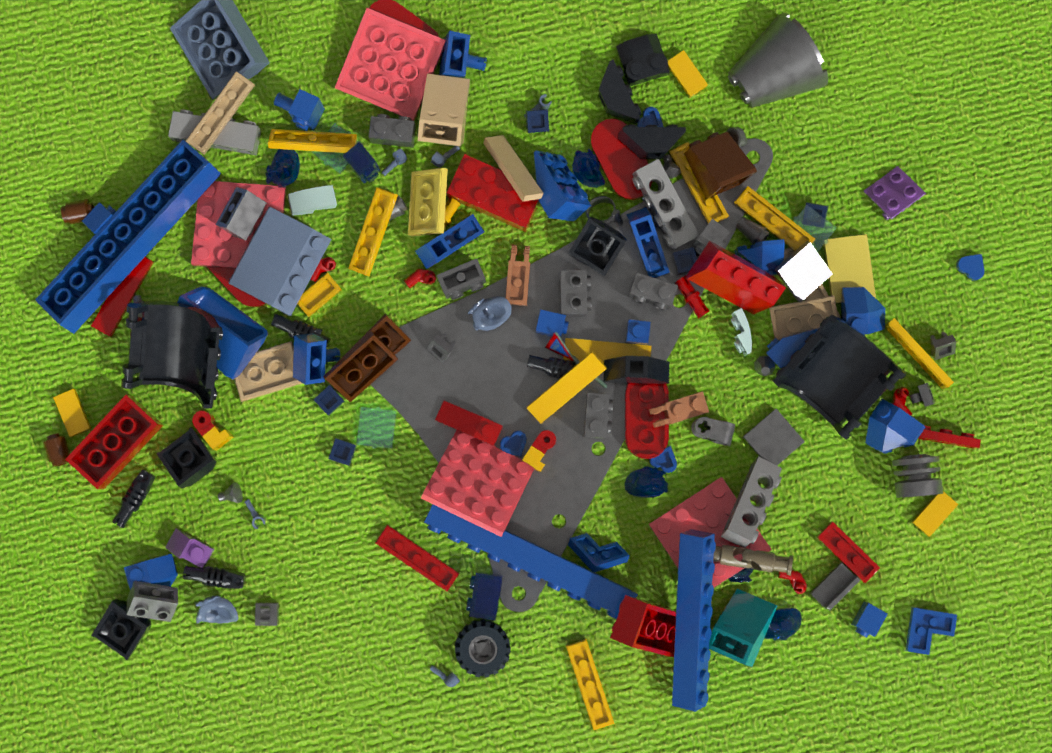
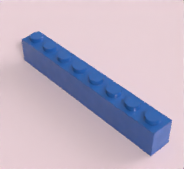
(693, 619)

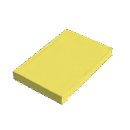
(427, 202)
(849, 263)

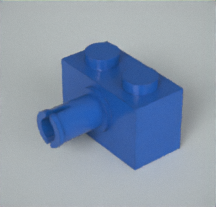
(456, 57)
(304, 109)
(311, 357)

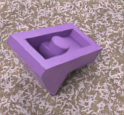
(189, 548)

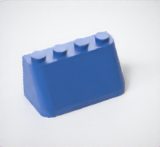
(241, 334)

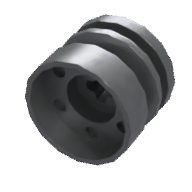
(917, 476)

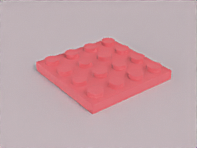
(390, 64)
(211, 243)
(478, 482)
(704, 512)

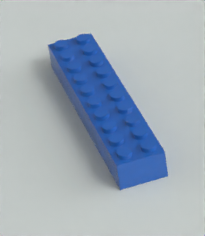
(127, 237)
(533, 559)

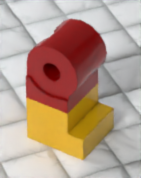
(206, 426)
(543, 442)

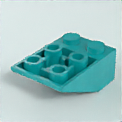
(742, 627)

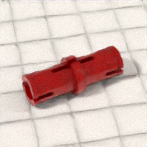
(692, 297)

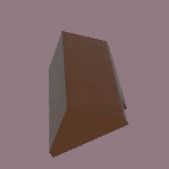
(368, 358)

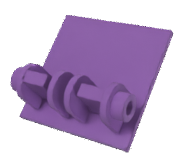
(894, 192)

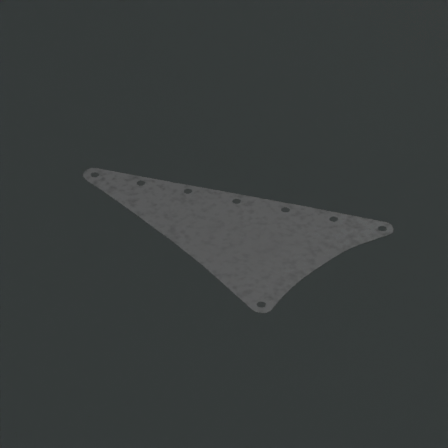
(492, 378)

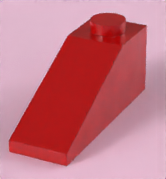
(469, 423)

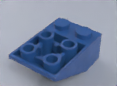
(561, 192)

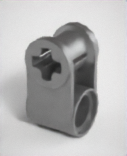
(717, 430)

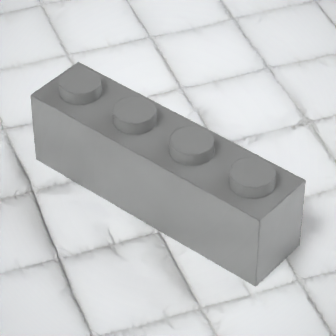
(234, 137)

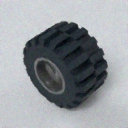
(482, 648)

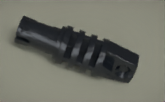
(296, 327)
(553, 366)
(134, 497)
(215, 577)

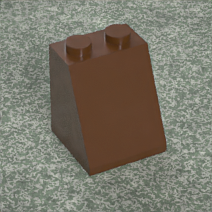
(718, 164)

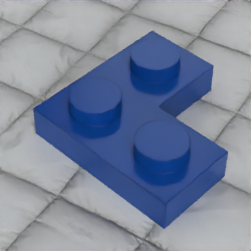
(597, 557)
(923, 624)

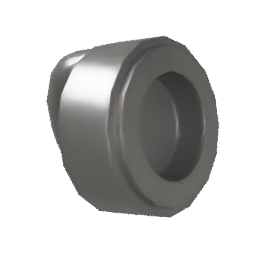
(738, 136)

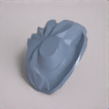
(490, 313)
(216, 610)

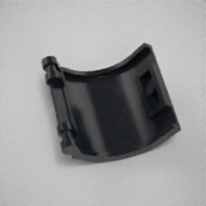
(173, 348)
(839, 374)

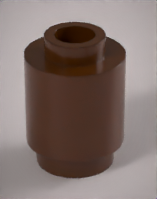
(76, 211)
(56, 449)

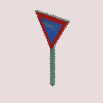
(558, 346)

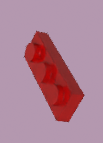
(946, 436)
(848, 552)

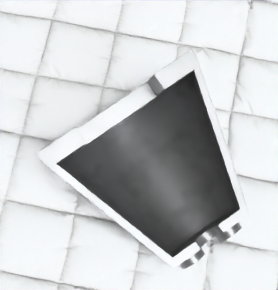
(779, 64)

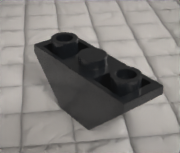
(617, 95)
(651, 140)
(636, 370)

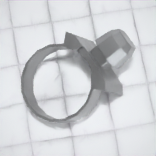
(615, 220)

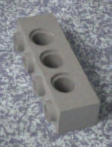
(666, 192)
(735, 529)

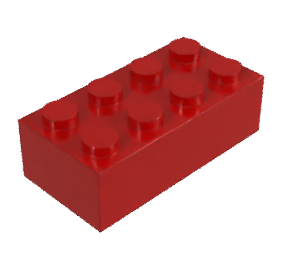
(490, 193)
(114, 442)
(645, 626)

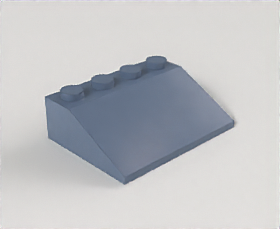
(218, 44)
(279, 261)

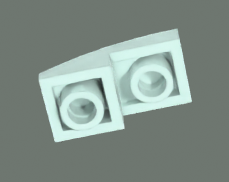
(312, 199)
(743, 340)

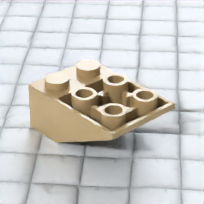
(444, 110)

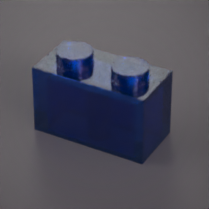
(362, 163)
(485, 595)

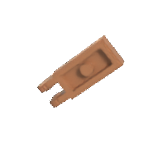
(518, 278)
(681, 409)

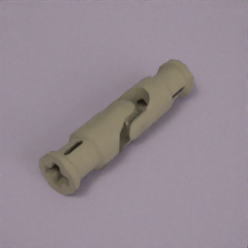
(757, 559)

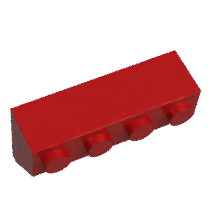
(735, 279)

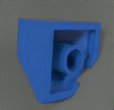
(764, 254)
(862, 310)
(891, 428)
(154, 571)

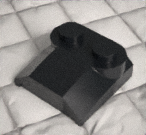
(642, 59)
(598, 245)
(187, 459)
(120, 630)

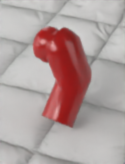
(325, 264)
(422, 276)
(899, 399)
(796, 580)

